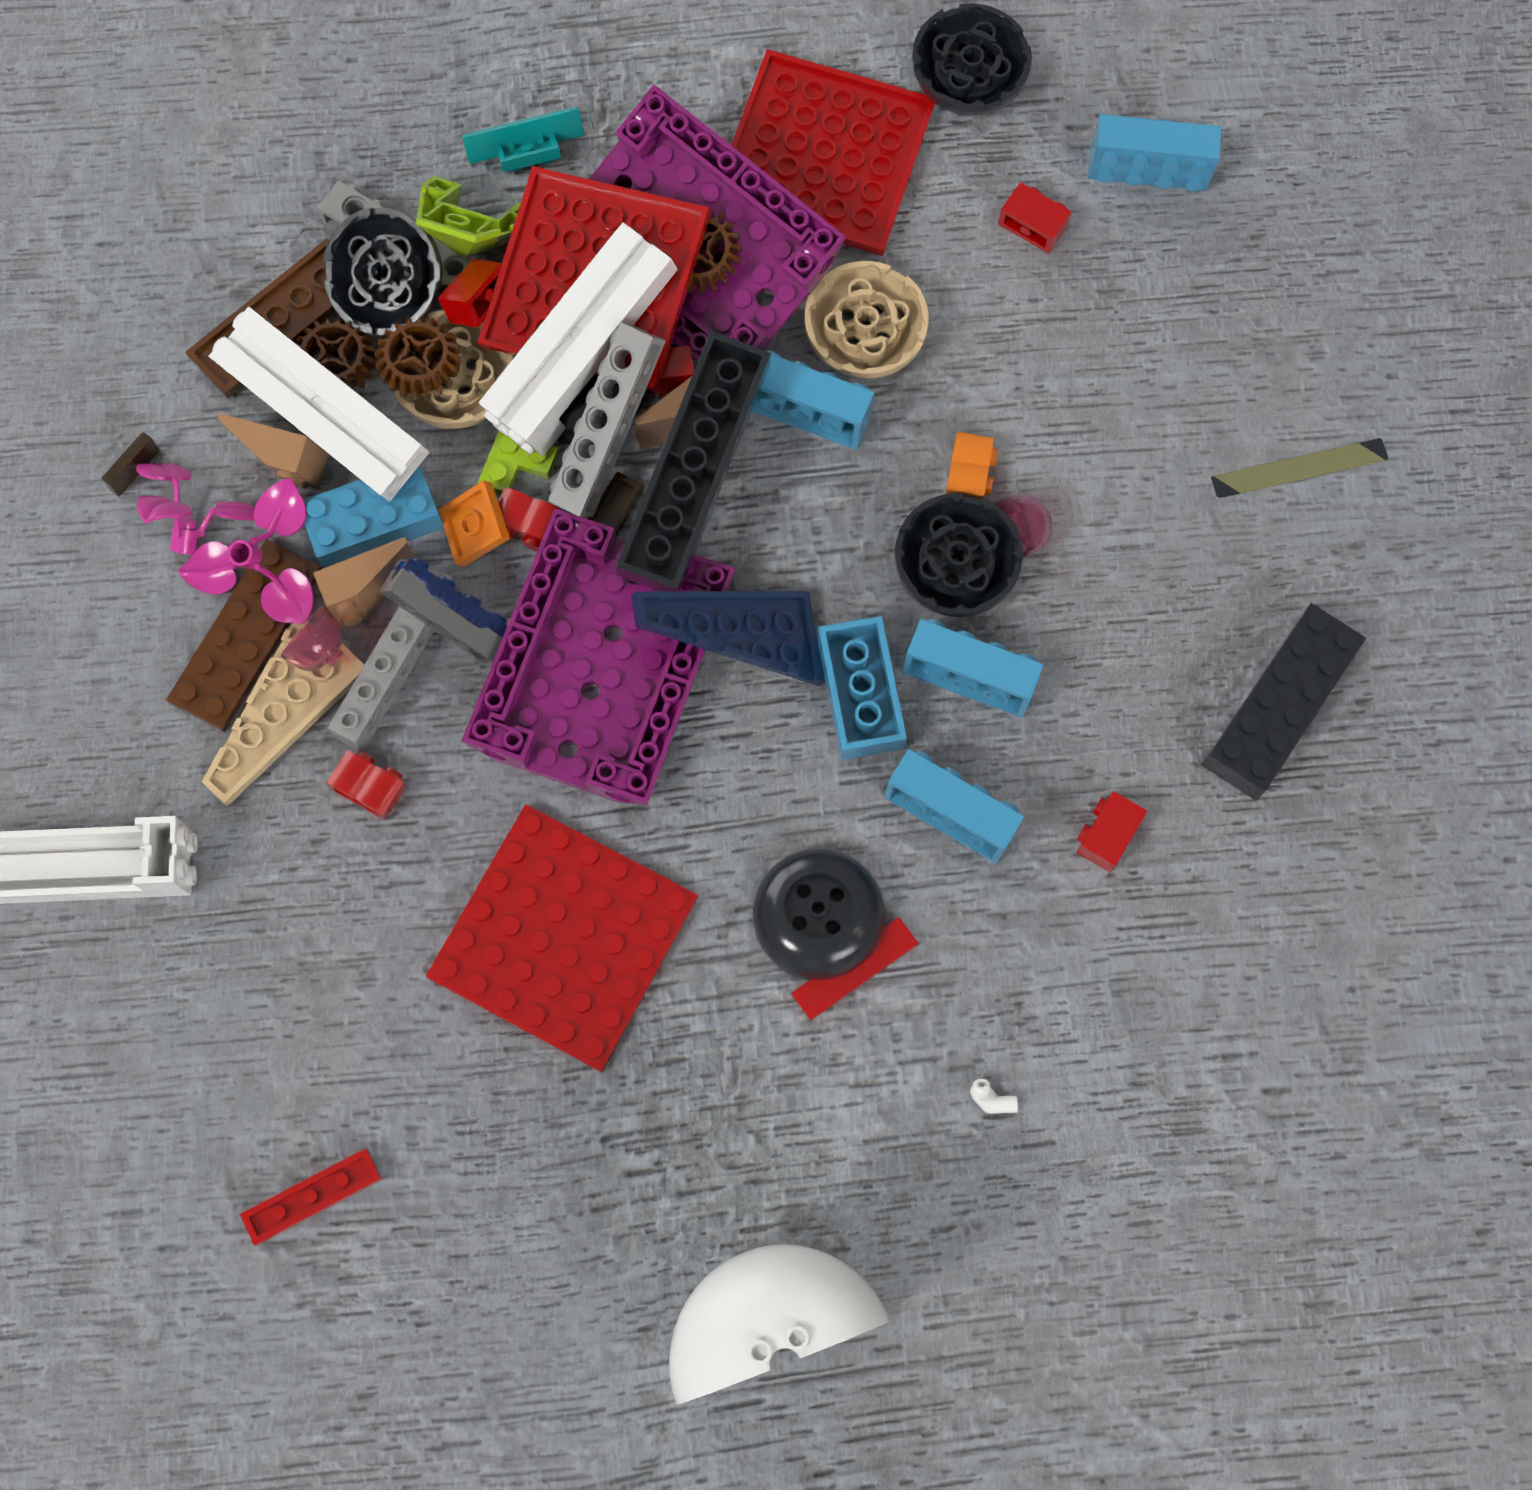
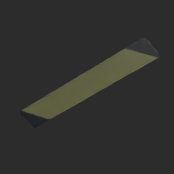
(1299, 468)

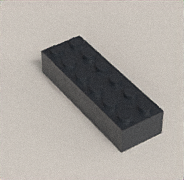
(1283, 702)

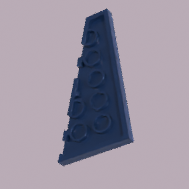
(750, 626)

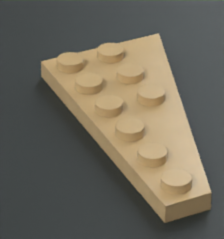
(276, 715)

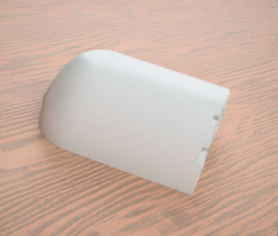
(765, 1304)

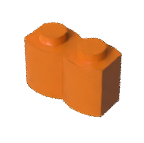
(971, 465)

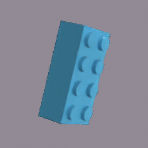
(1154, 152)
(815, 401)
(359, 519)
(972, 667)
(861, 688)
(953, 805)

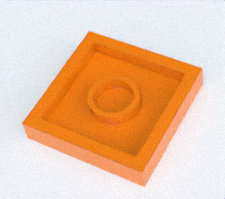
(473, 523)

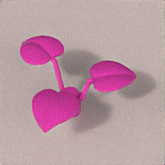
(184, 530)
(213, 564)

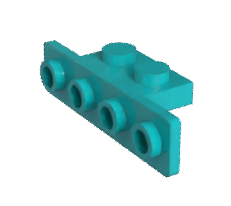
(524, 141)

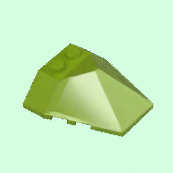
(460, 228)

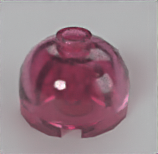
(1030, 519)
(316, 643)

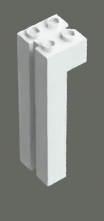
(575, 340)
(319, 404)
(98, 862)

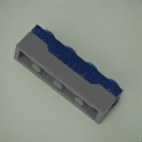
(444, 608)

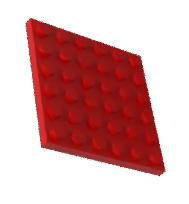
(835, 142)
(558, 235)
(562, 937)

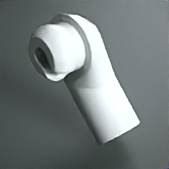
(990, 1101)

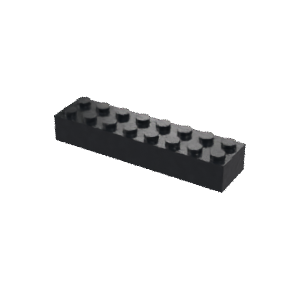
(693, 463)

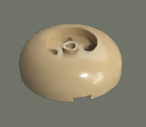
(861, 289)
(451, 408)

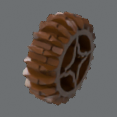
(710, 242)
(341, 341)
(428, 343)

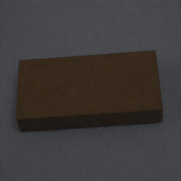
(124, 471)
(617, 501)

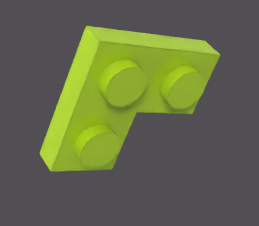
(508, 458)

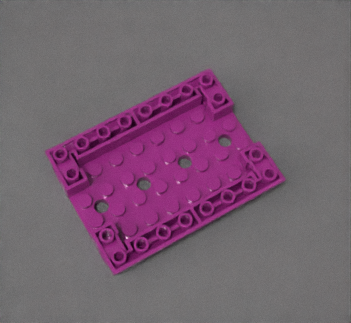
(781, 237)
(559, 648)

